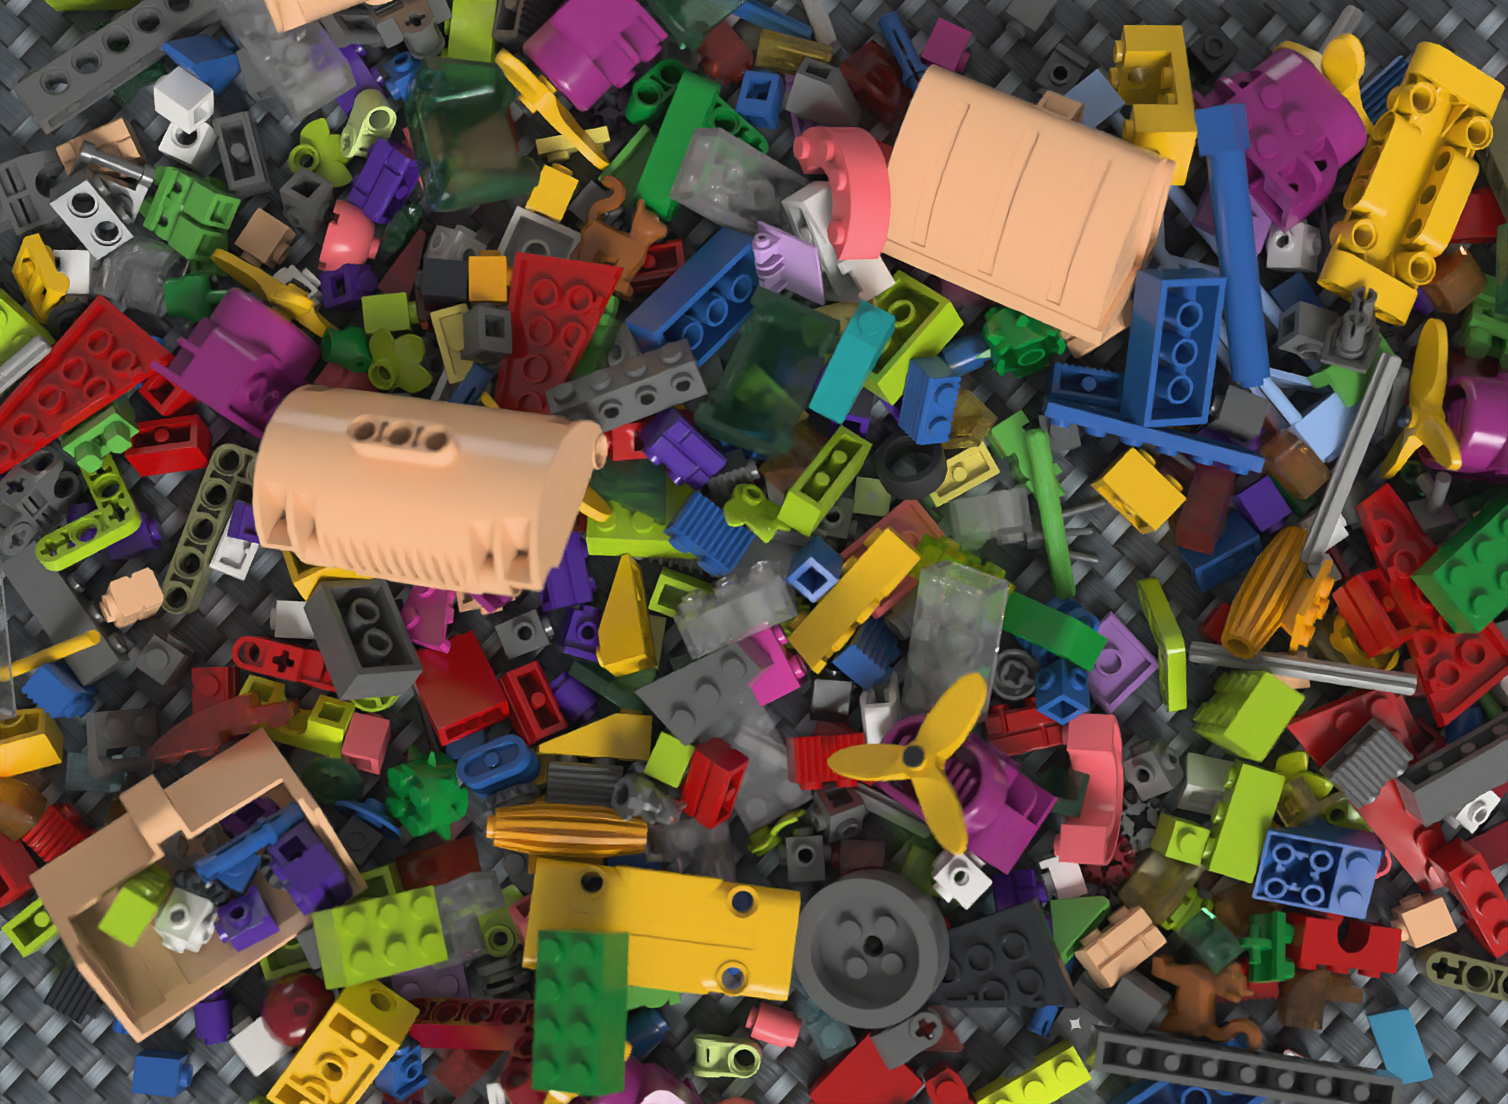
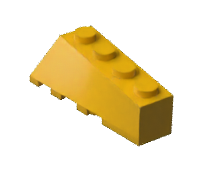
(853, 596)
(29, 742)

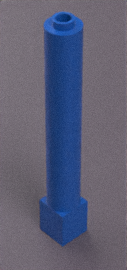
(1223, 140)

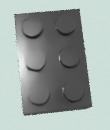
(362, 639)

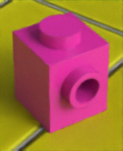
(947, 47)

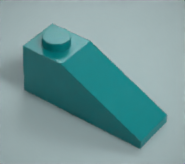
(853, 361)

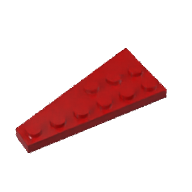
(552, 319)
(81, 374)
(1450, 665)
(1328, 729)

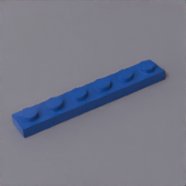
(1166, 439)

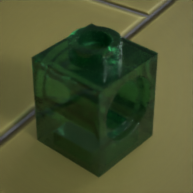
(1210, 941)

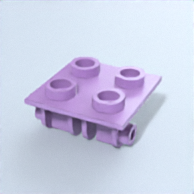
(787, 263)

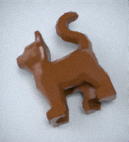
(614, 247)
(1194, 1000)

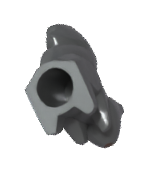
(646, 797)

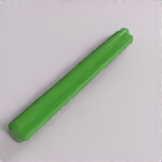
(1050, 513)

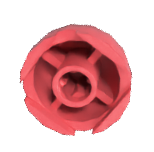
(348, 238)

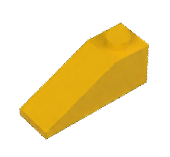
(625, 625)
(618, 736)

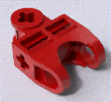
(274, 658)

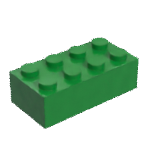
(1470, 571)
(580, 1011)

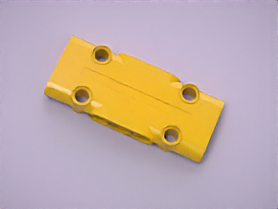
(1412, 182)
(676, 924)

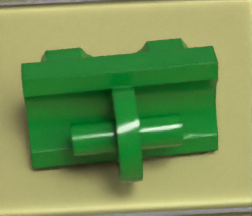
(1267, 947)

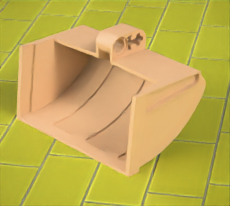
(1023, 202)
(151, 982)

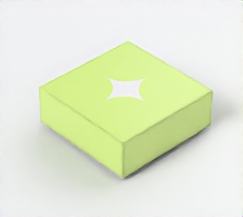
(871, 497)

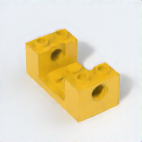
(1156, 80)
(358, 1036)

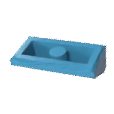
(1400, 1044)

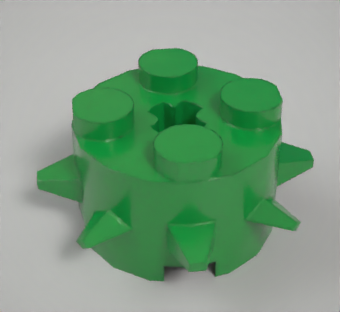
(1019, 342)
(426, 793)

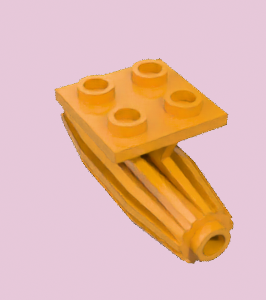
(1277, 596)
(566, 833)

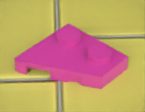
(427, 616)

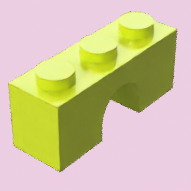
(315, 730)
(1049, 1078)

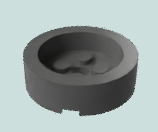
(845, 974)

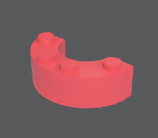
(857, 183)
(1097, 750)

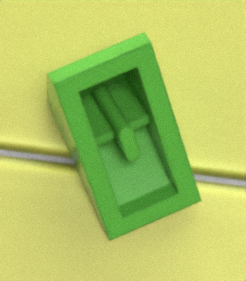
(1074, 919)

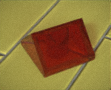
(877, 82)

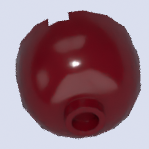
(295, 1007)

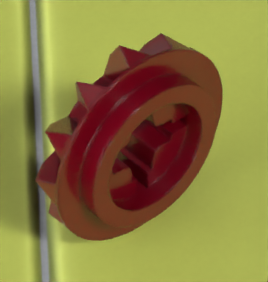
(1116, 871)

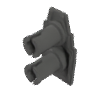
(1354, 337)

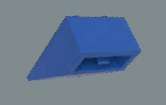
(1319, 868)

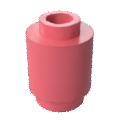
(773, 1025)

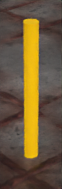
(55, 652)

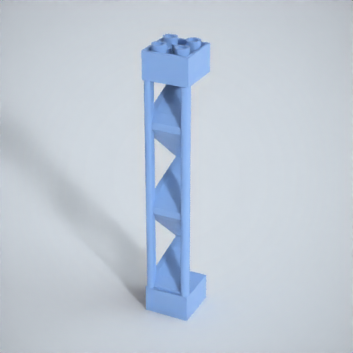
(1323, 423)

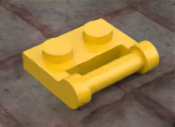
(34, 272)

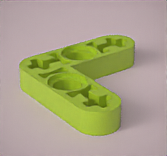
(104, 519)
(1169, 641)

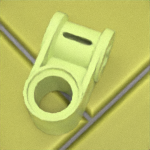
(365, 128)
(722, 1056)

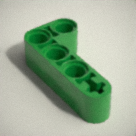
(658, 94)
(688, 110)
(1053, 631)

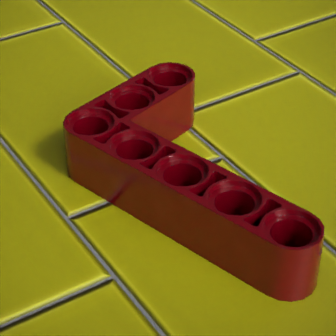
(484, 1026)

